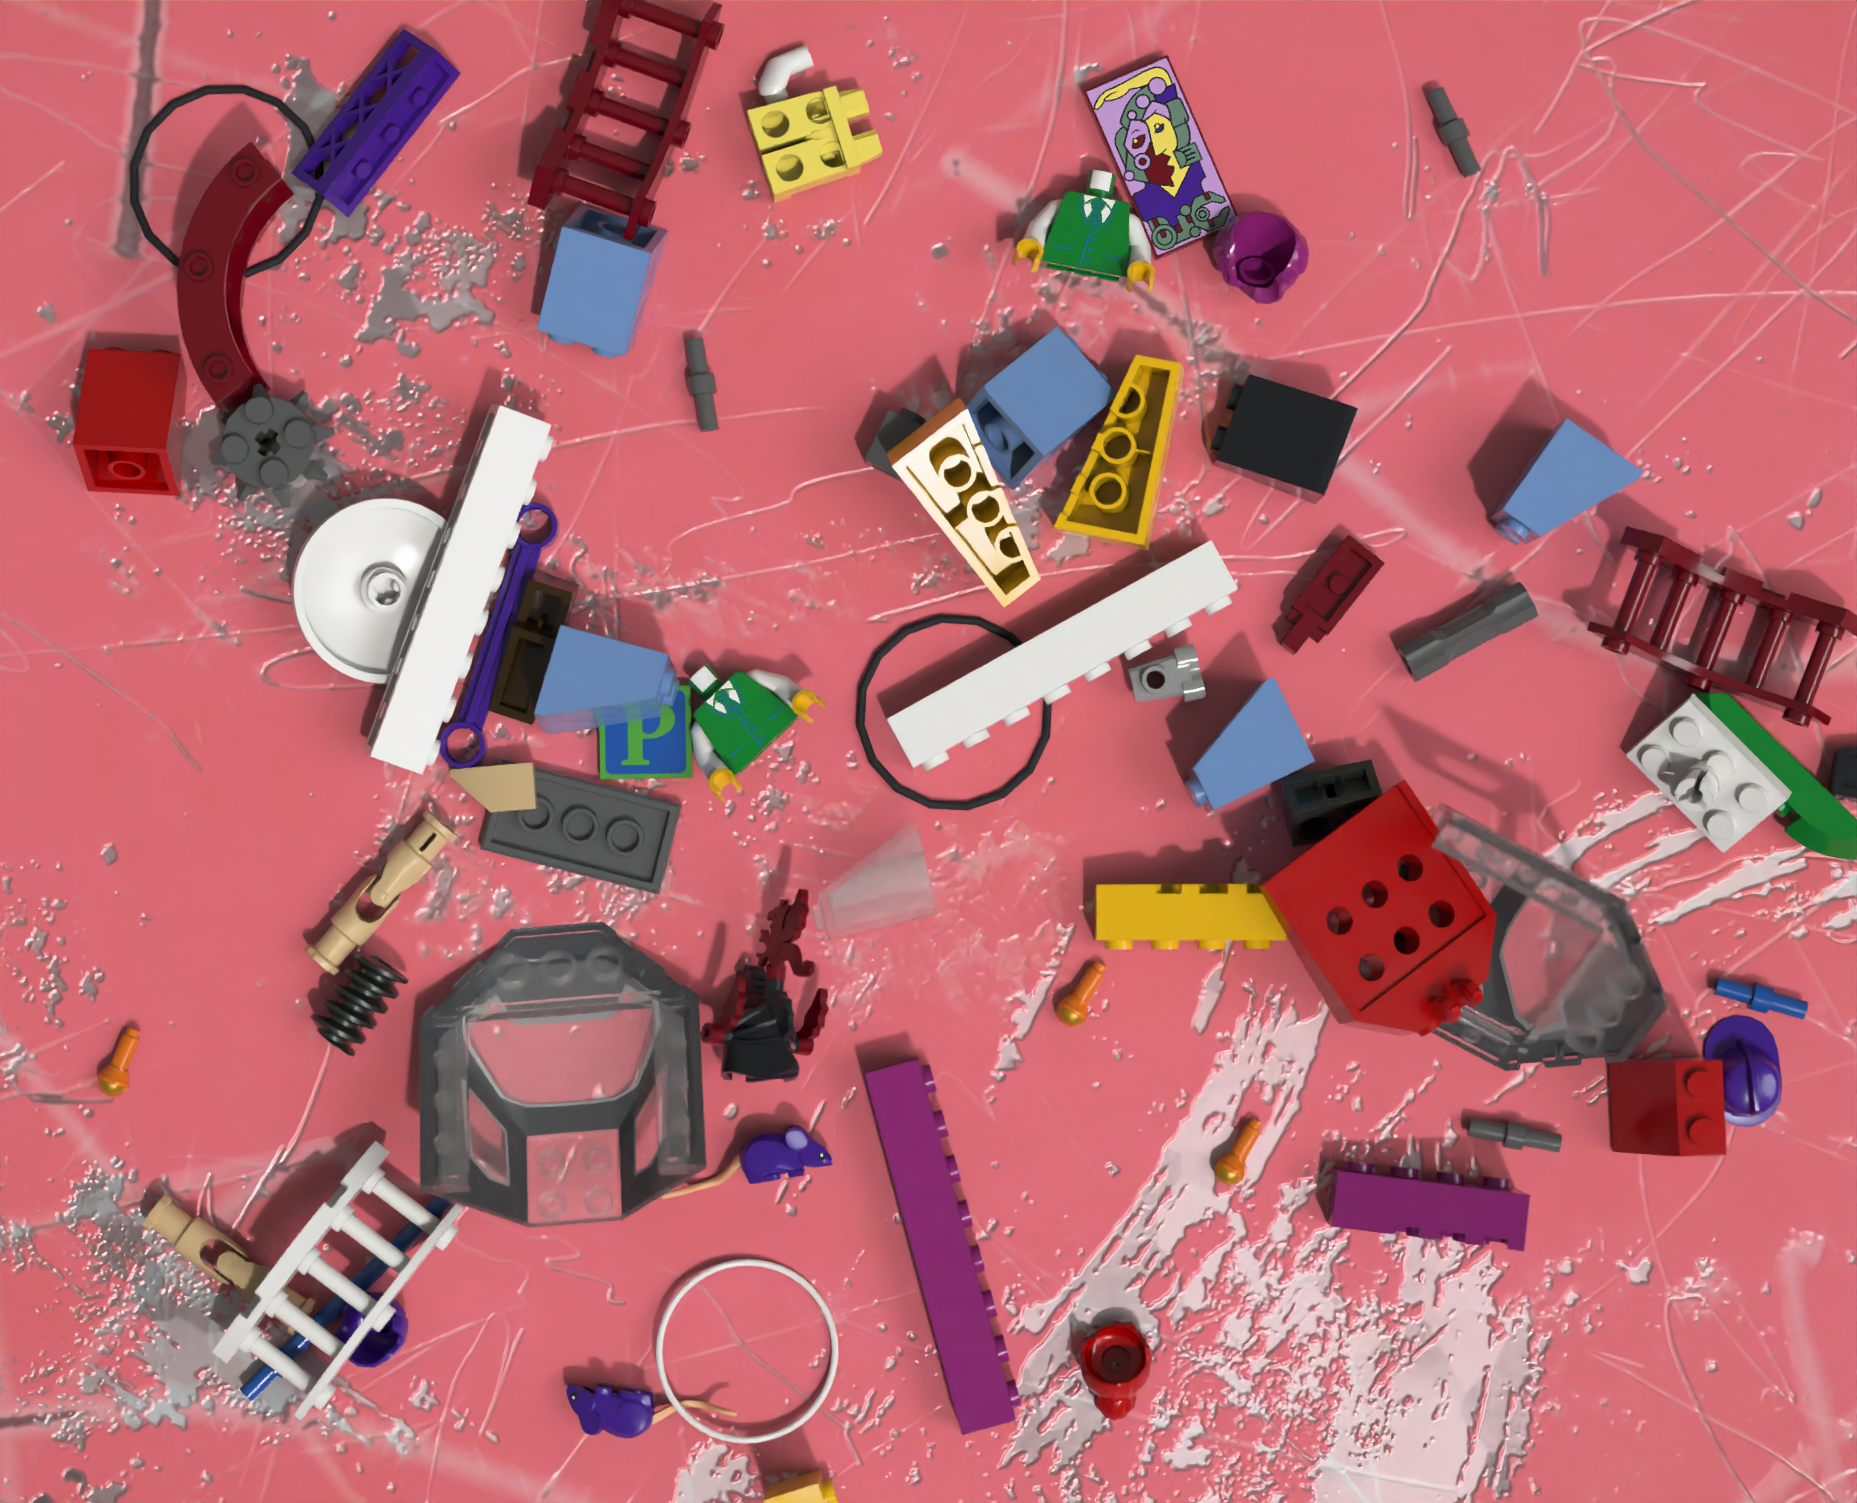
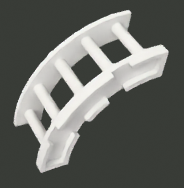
(305, 1258)

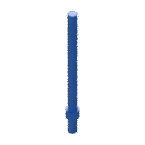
(332, 1310)

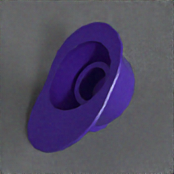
(1749, 1069)

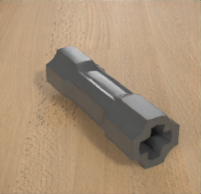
(1493, 617)

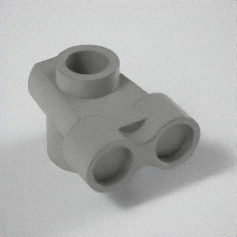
(1180, 677)

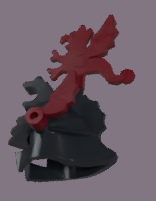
(759, 1014)

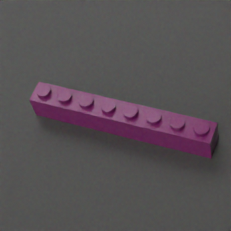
(941, 1246)

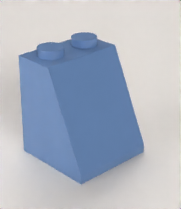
(600, 282)
(1038, 406)
(1560, 482)
(602, 683)
(1249, 751)

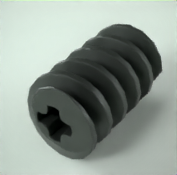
(357, 1002)

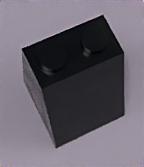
(1282, 437)

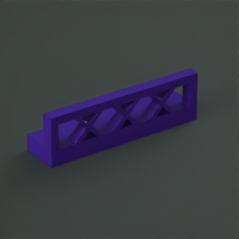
(381, 126)

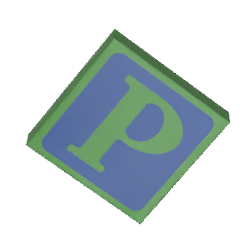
(650, 746)

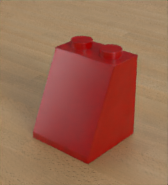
(132, 421)
(1668, 1106)

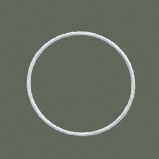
(659, 1351)

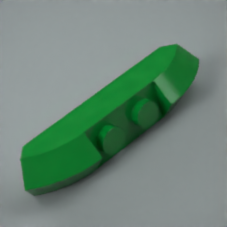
(1815, 814)

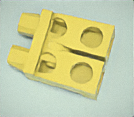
(810, 140)

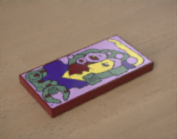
(1161, 157)

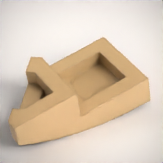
(500, 786)

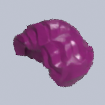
(1261, 255)

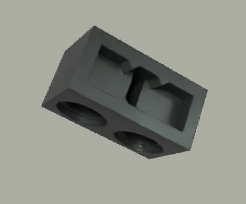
(1325, 799)

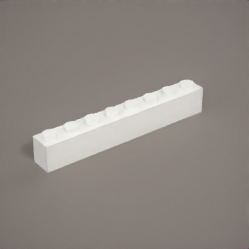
(458, 589)
(1062, 655)

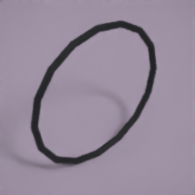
(168, 109)
(861, 708)

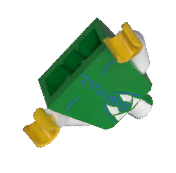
(1089, 236)
(742, 720)

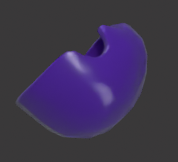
(376, 1346)

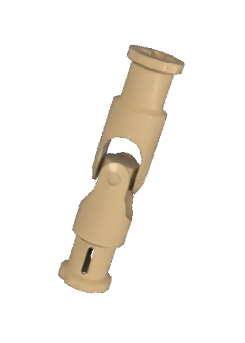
(403, 868)
(193, 1234)

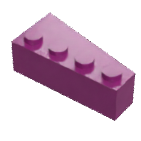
(1428, 1205)

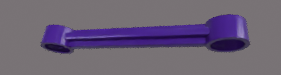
(492, 652)

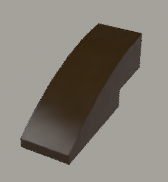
(530, 646)

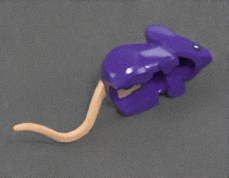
(768, 1156)
(625, 1411)

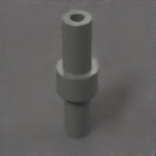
(1453, 132)
(701, 385)
(1514, 1135)

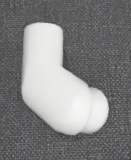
(778, 72)

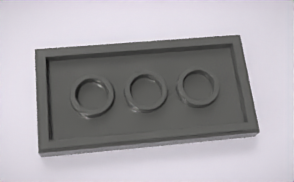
(589, 831)

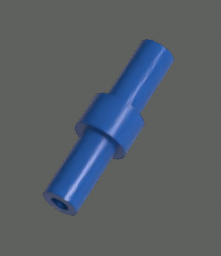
(1760, 998)

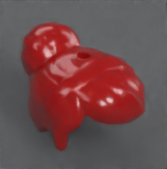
(1115, 1389)

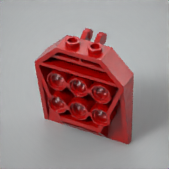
(1439, 963)

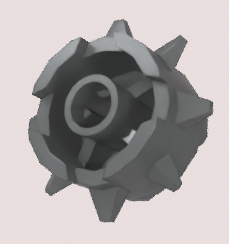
(296, 433)

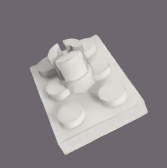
(1708, 773)

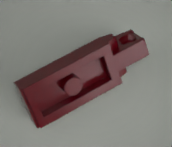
(1330, 593)

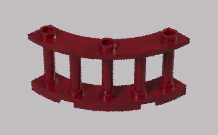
(588, 100)
(213, 273)
(1733, 589)

